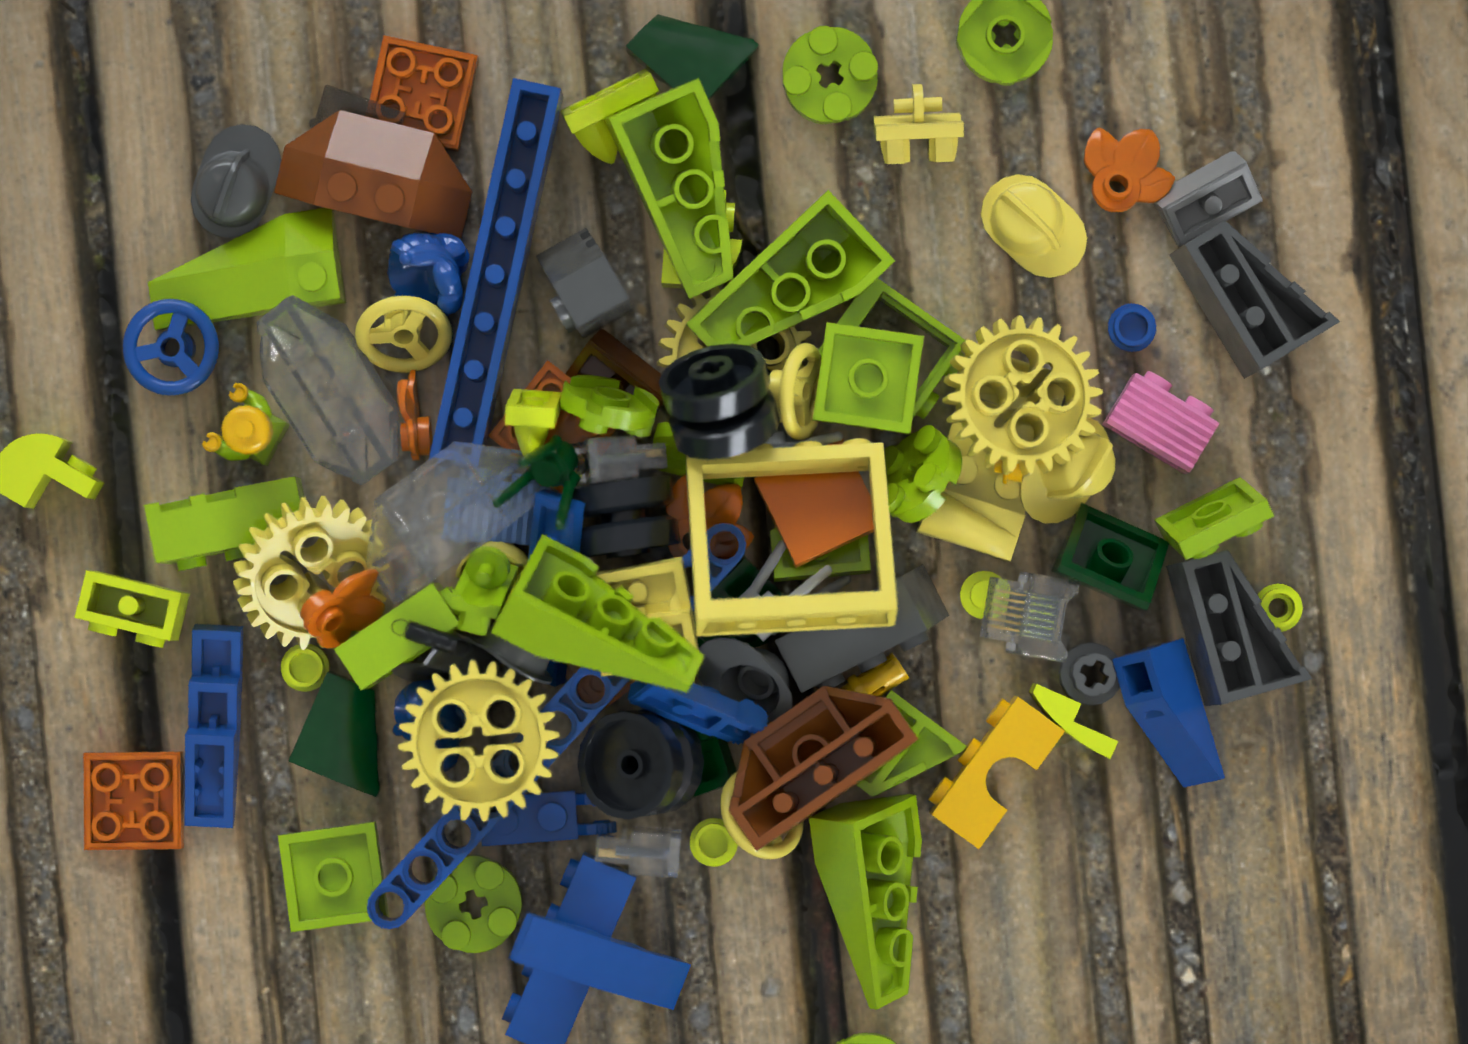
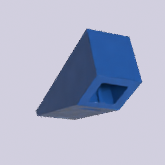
(1168, 707)

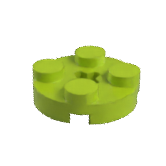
(1005, 63)
(836, 102)
(603, 405)
(920, 472)
(497, 918)

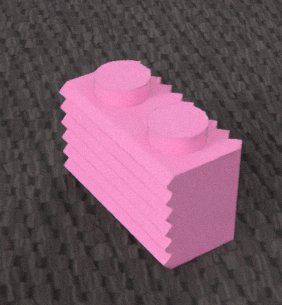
(1162, 422)

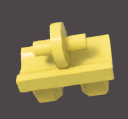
(939, 128)

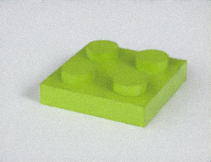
(868, 378)
(1213, 518)
(331, 875)

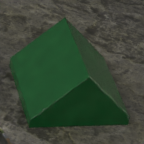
(1111, 557)

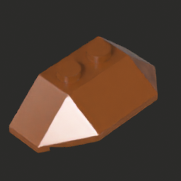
(376, 173)
(813, 759)

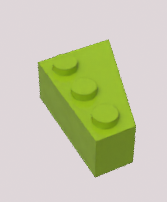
(216, 522)

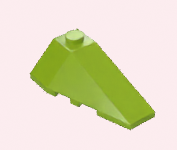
(678, 173)
(260, 270)
(802, 273)
(580, 620)
(866, 870)

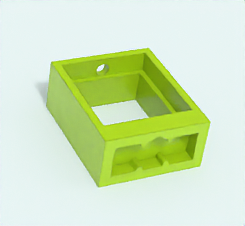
(878, 290)
(379, 650)

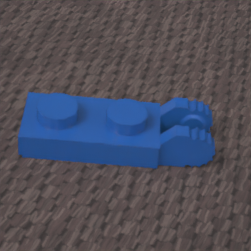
(702, 710)
(545, 819)

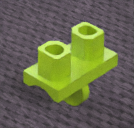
(483, 589)

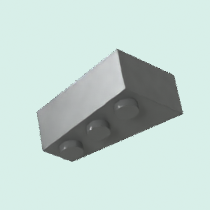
(585, 284)
(1247, 299)
(1229, 633)
(822, 655)

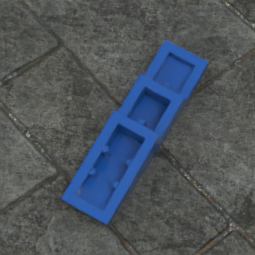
(213, 726)
(599, 961)

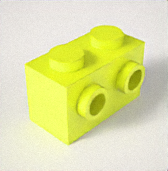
(133, 606)

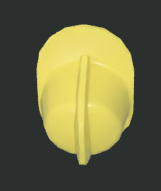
(1034, 226)
(1061, 491)

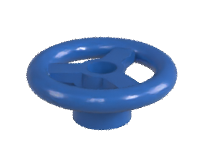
(195, 374)

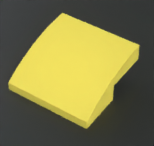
(658, 592)

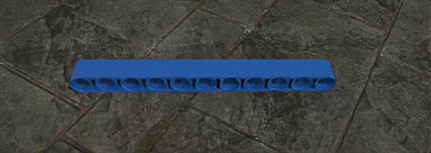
(581, 714)

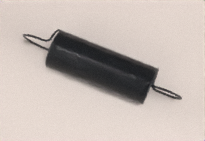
(431, 637)

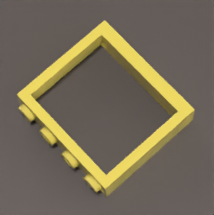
(796, 611)

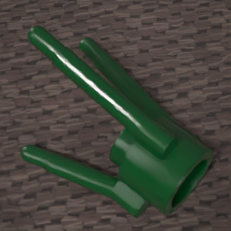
(550, 467)

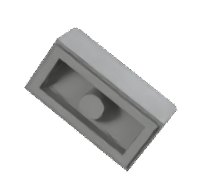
(1208, 197)

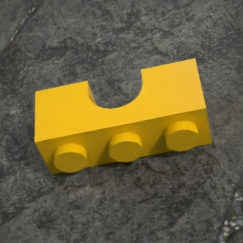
(1014, 732)

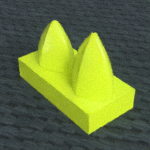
(588, 115)
(532, 416)

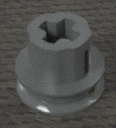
(1073, 681)

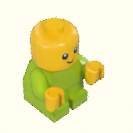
(248, 429)

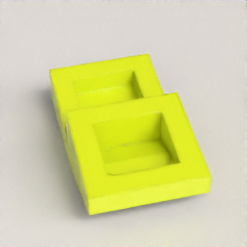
(1063, 713)

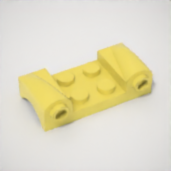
(980, 508)

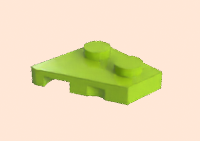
(931, 749)

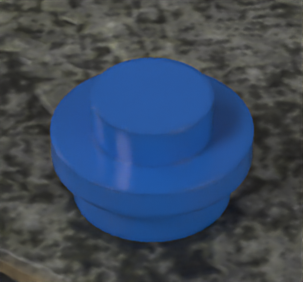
(1131, 327)

